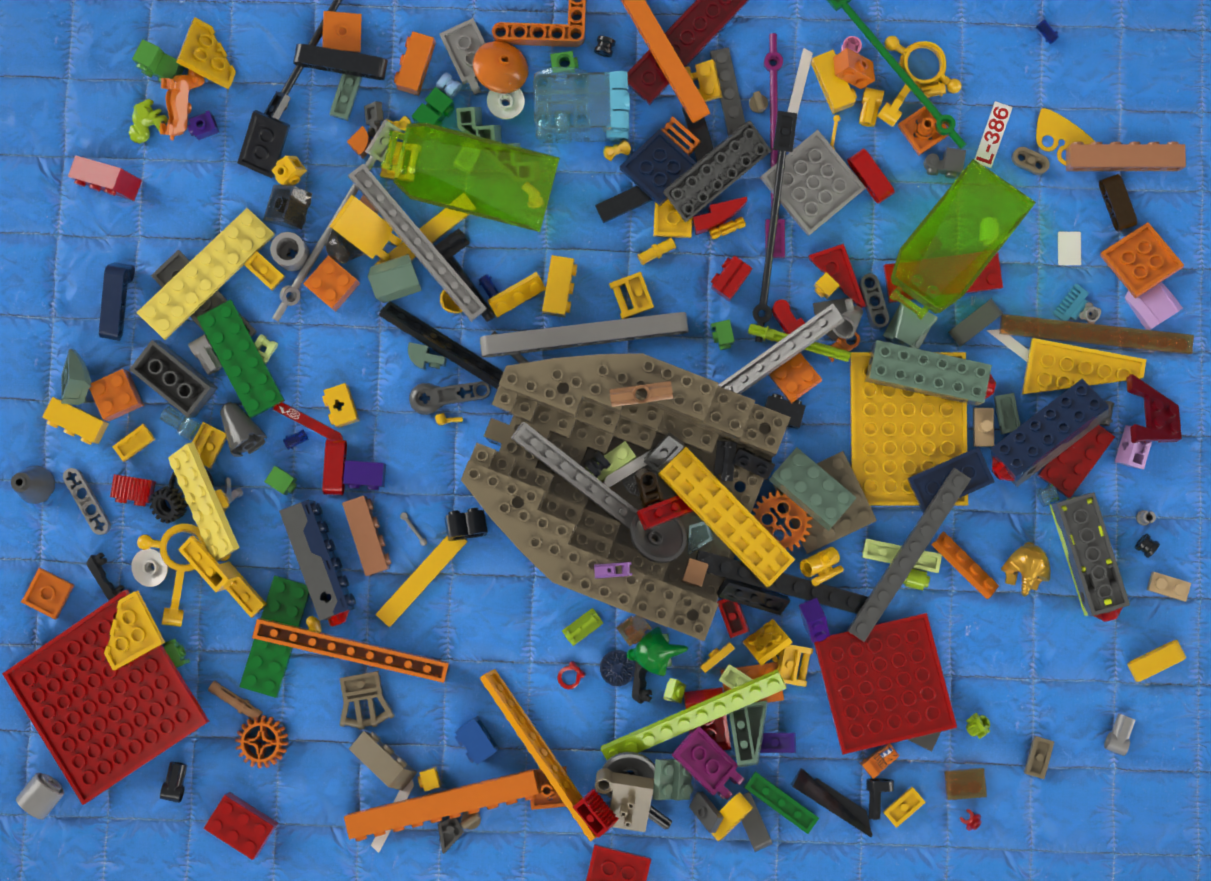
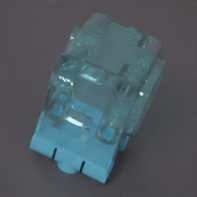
(580, 105)

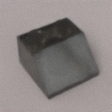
(288, 206)

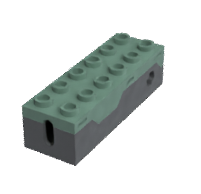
(930, 373)

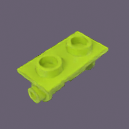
(582, 627)

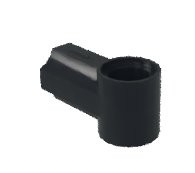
(173, 787)

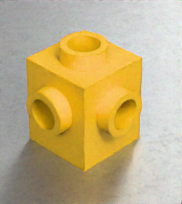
(288, 170)

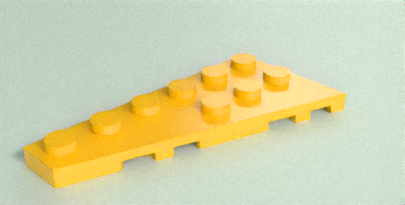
(1062, 365)

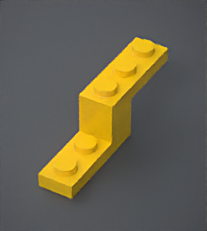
(222, 576)

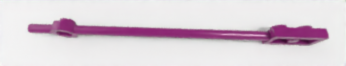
(779, 248)

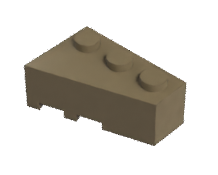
(382, 761)

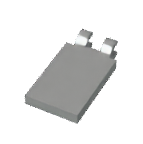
(462, 46)

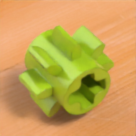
(978, 725)

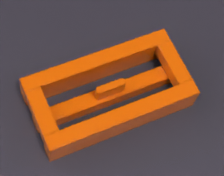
(669, 126)

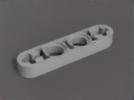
(85, 502)

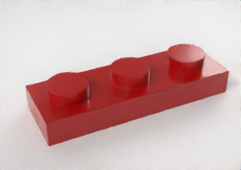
(663, 512)

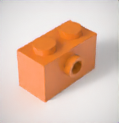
(854, 68)

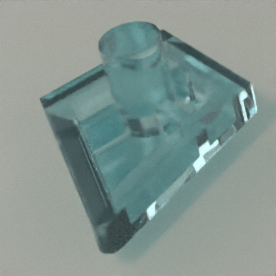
(698, 536)

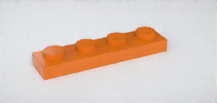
(965, 565)

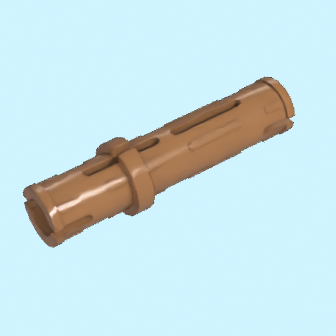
(243, 706)

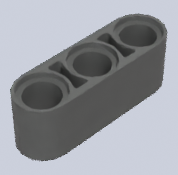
(875, 292)
(975, 322)
(755, 827)

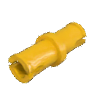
(656, 251)

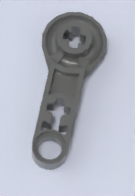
(442, 396)

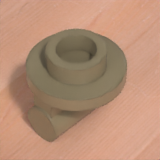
(758, 102)
(470, 821)

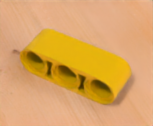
(1156, 660)
(733, 813)

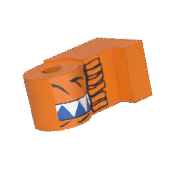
(879, 760)

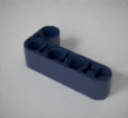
(114, 300)

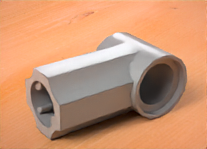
(204, 352)
(1118, 739)

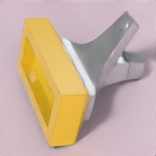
(227, 497)

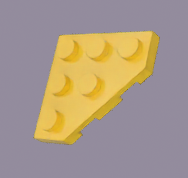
(205, 55)
(131, 632)

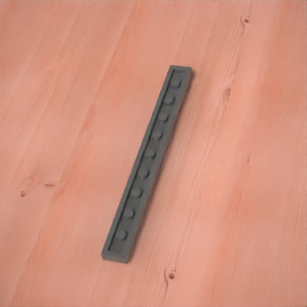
(908, 554)

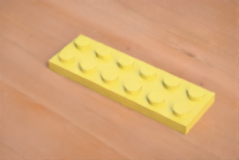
(203, 502)

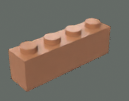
(366, 535)

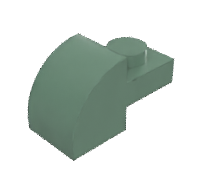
(420, 357)

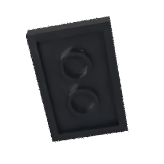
(263, 143)

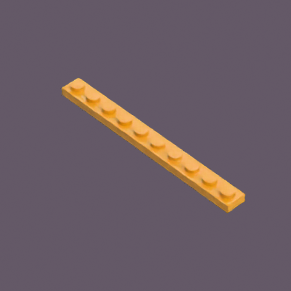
(535, 745)

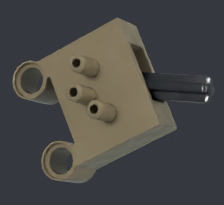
(630, 800)

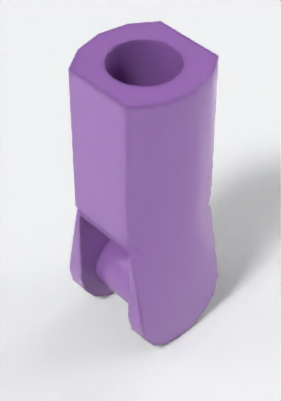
(608, 570)

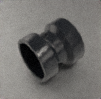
(594, 467)

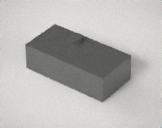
(173, 378)

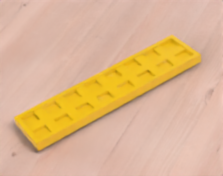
(726, 517)

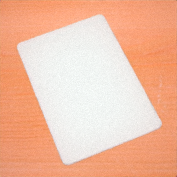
(1069, 248)

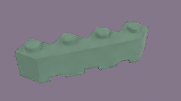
(470, 121)

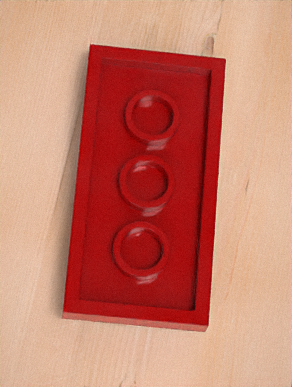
(1075, 463)

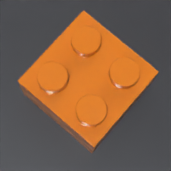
(331, 283)
(115, 395)

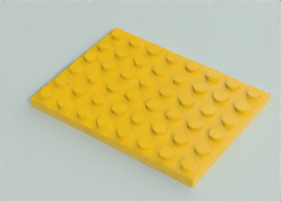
(900, 435)

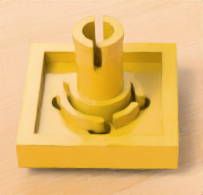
(767, 642)

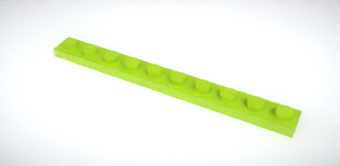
(696, 715)

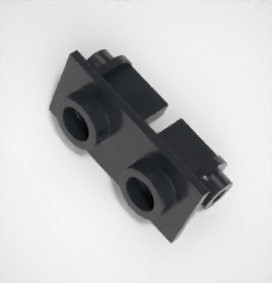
(452, 244)
(724, 457)
(752, 463)

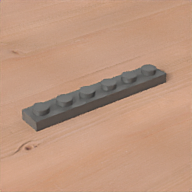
(730, 97)

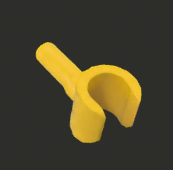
(442, 420)

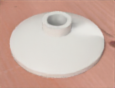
(515, 107)
(142, 568)

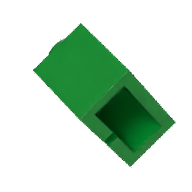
(435, 110)

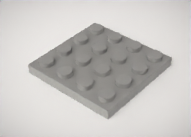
(814, 183)

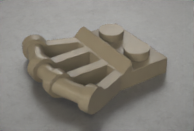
(359, 688)

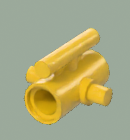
(821, 564)

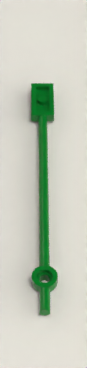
(941, 119)

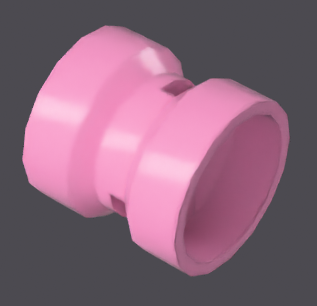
(852, 43)

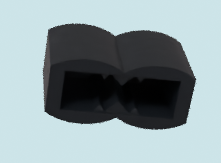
(466, 525)

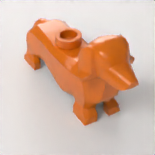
(177, 102)

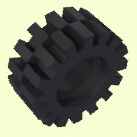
(162, 510)

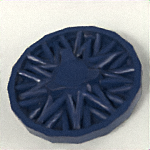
(617, 668)

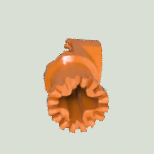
(842, 344)

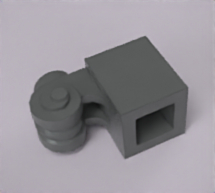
(950, 166)

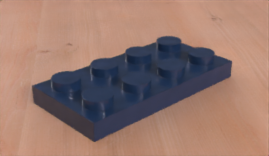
(928, 482)

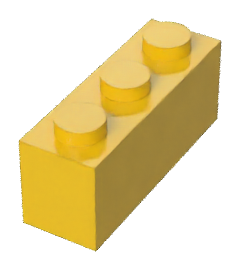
(835, 90)
(559, 286)
(75, 421)

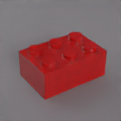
(240, 825)

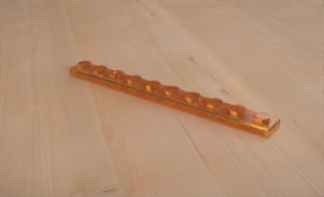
(1096, 334)

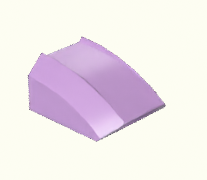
(1154, 305)

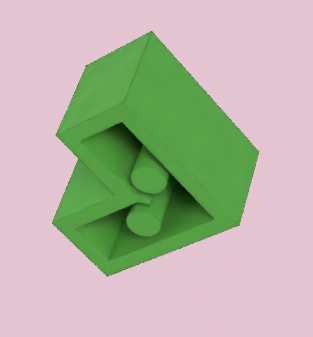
(155, 62)

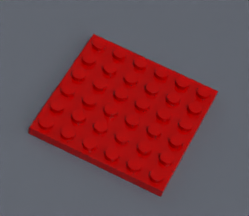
(885, 686)

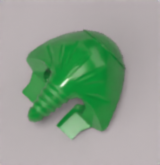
(655, 652)

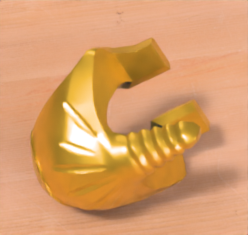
(1031, 563)

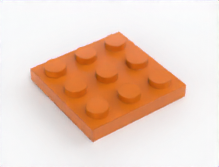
(1141, 260)

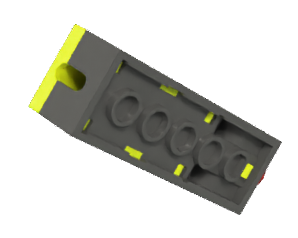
(1090, 556)

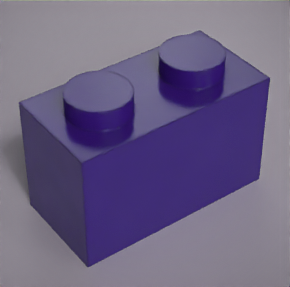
(364, 474)
(814, 620)

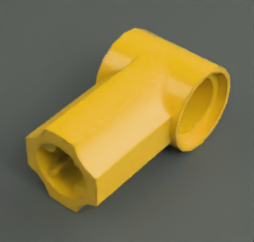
(871, 102)

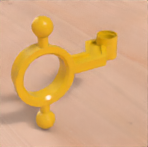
(890, 112)
(173, 616)

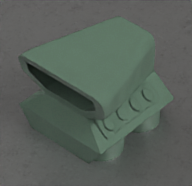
(907, 328)

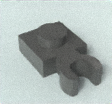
(373, 117)

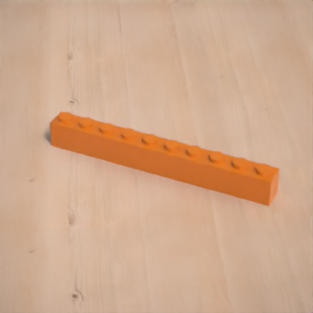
(350, 650)
(442, 804)

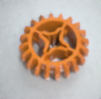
(261, 749)

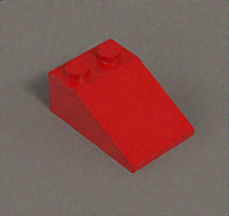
(717, 728)

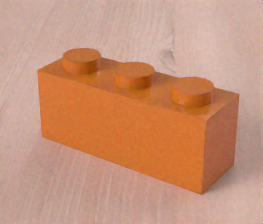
(414, 63)

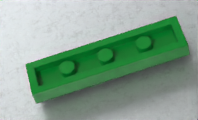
(781, 802)

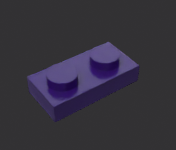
(778, 743)

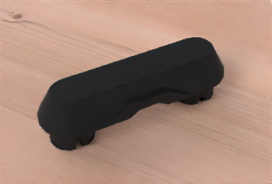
(94, 564)
(639, 690)

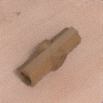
(655, 392)

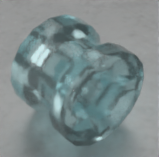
(1047, 495)

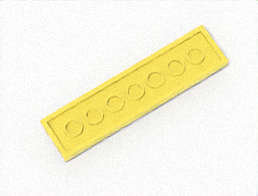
(205, 274)

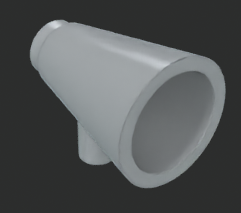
(852, 318)

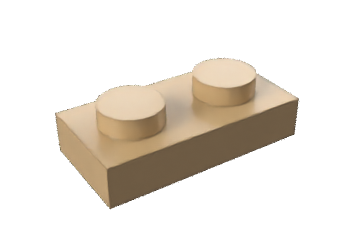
(1169, 586)

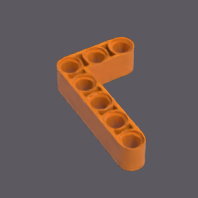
(548, 30)

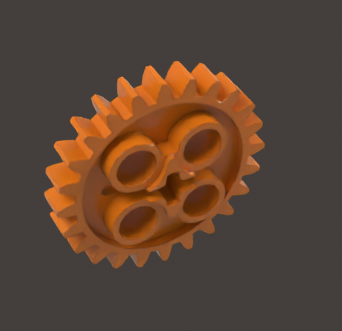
(794, 512)

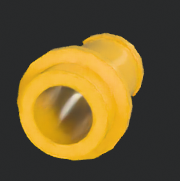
(934, 90)

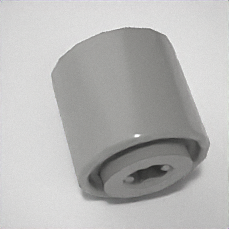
(281, 248)
(40, 795)

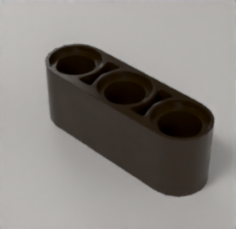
(1117, 202)

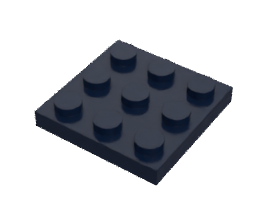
(657, 166)

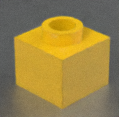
(826, 286)
(429, 779)

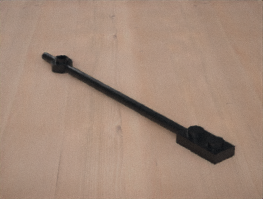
(280, 100)
(783, 143)

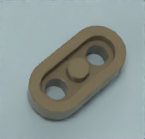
(1030, 159)

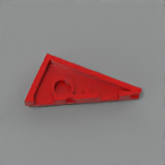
(838, 266)

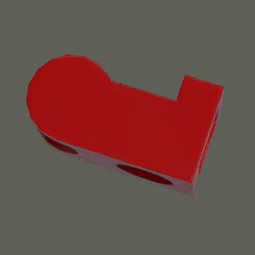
(784, 316)

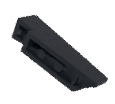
(832, 801)

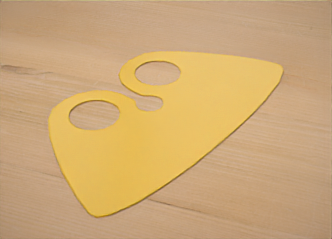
(1058, 128)

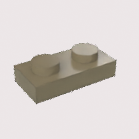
(1039, 757)

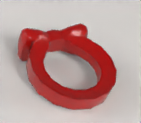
(572, 666)

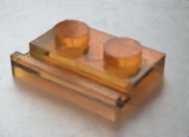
(633, 629)
(965, 783)

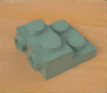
(671, 781)

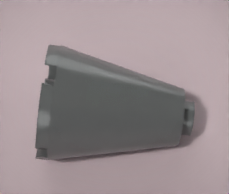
(241, 431)
(33, 484)

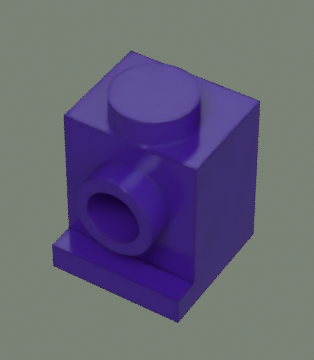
(209, 125)

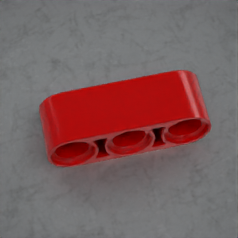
(870, 176)
(334, 467)

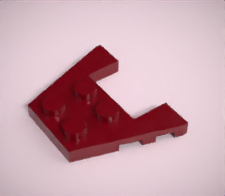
(1161, 414)

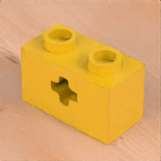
(342, 394)

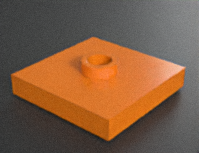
(342, 31)
(47, 593)

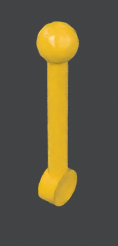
(836, 118)

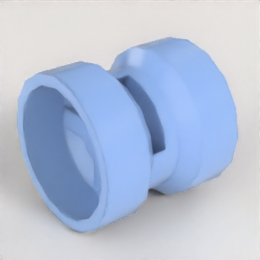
(448, 85)

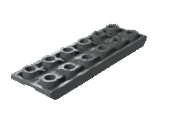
(717, 171)

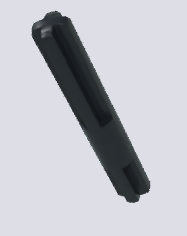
(488, 315)

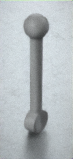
(404, 516)

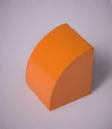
(360, 142)

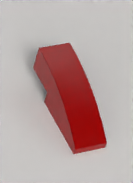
(717, 215)

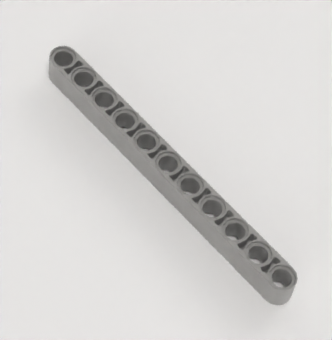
(584, 334)

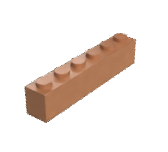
(1125, 156)

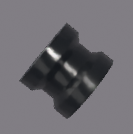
(604, 46)
(1147, 545)

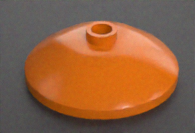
(497, 74)

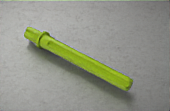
(773, 335)

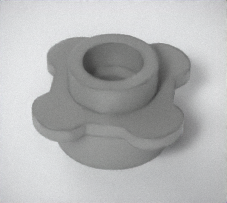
(1091, 319)

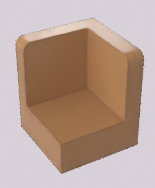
(695, 572)

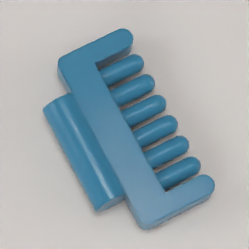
(1076, 306)

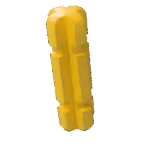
(727, 228)

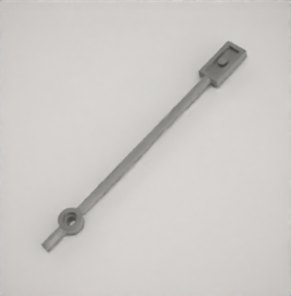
(377, 151)

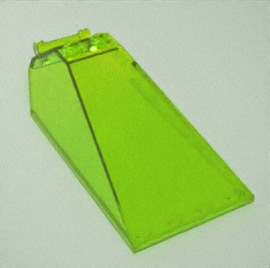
(472, 174)
(957, 239)

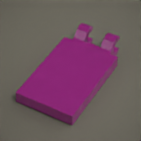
(707, 762)

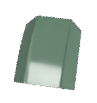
(393, 279)
(74, 380)

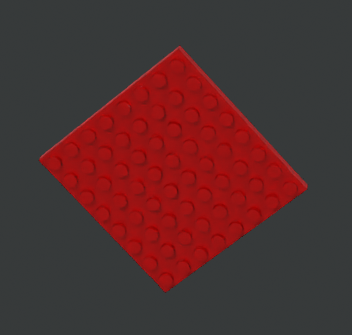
(98, 718)

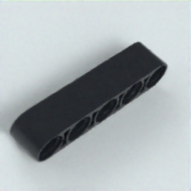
(340, 61)

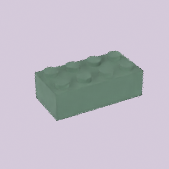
(812, 489)

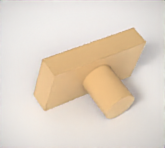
(983, 427)

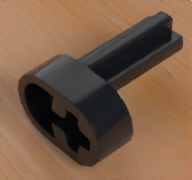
(875, 787)

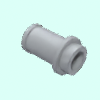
(1145, 517)

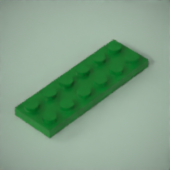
(240, 359)
(270, 660)

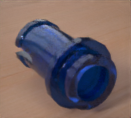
(1047, 32)
(488, 286)
(295, 439)

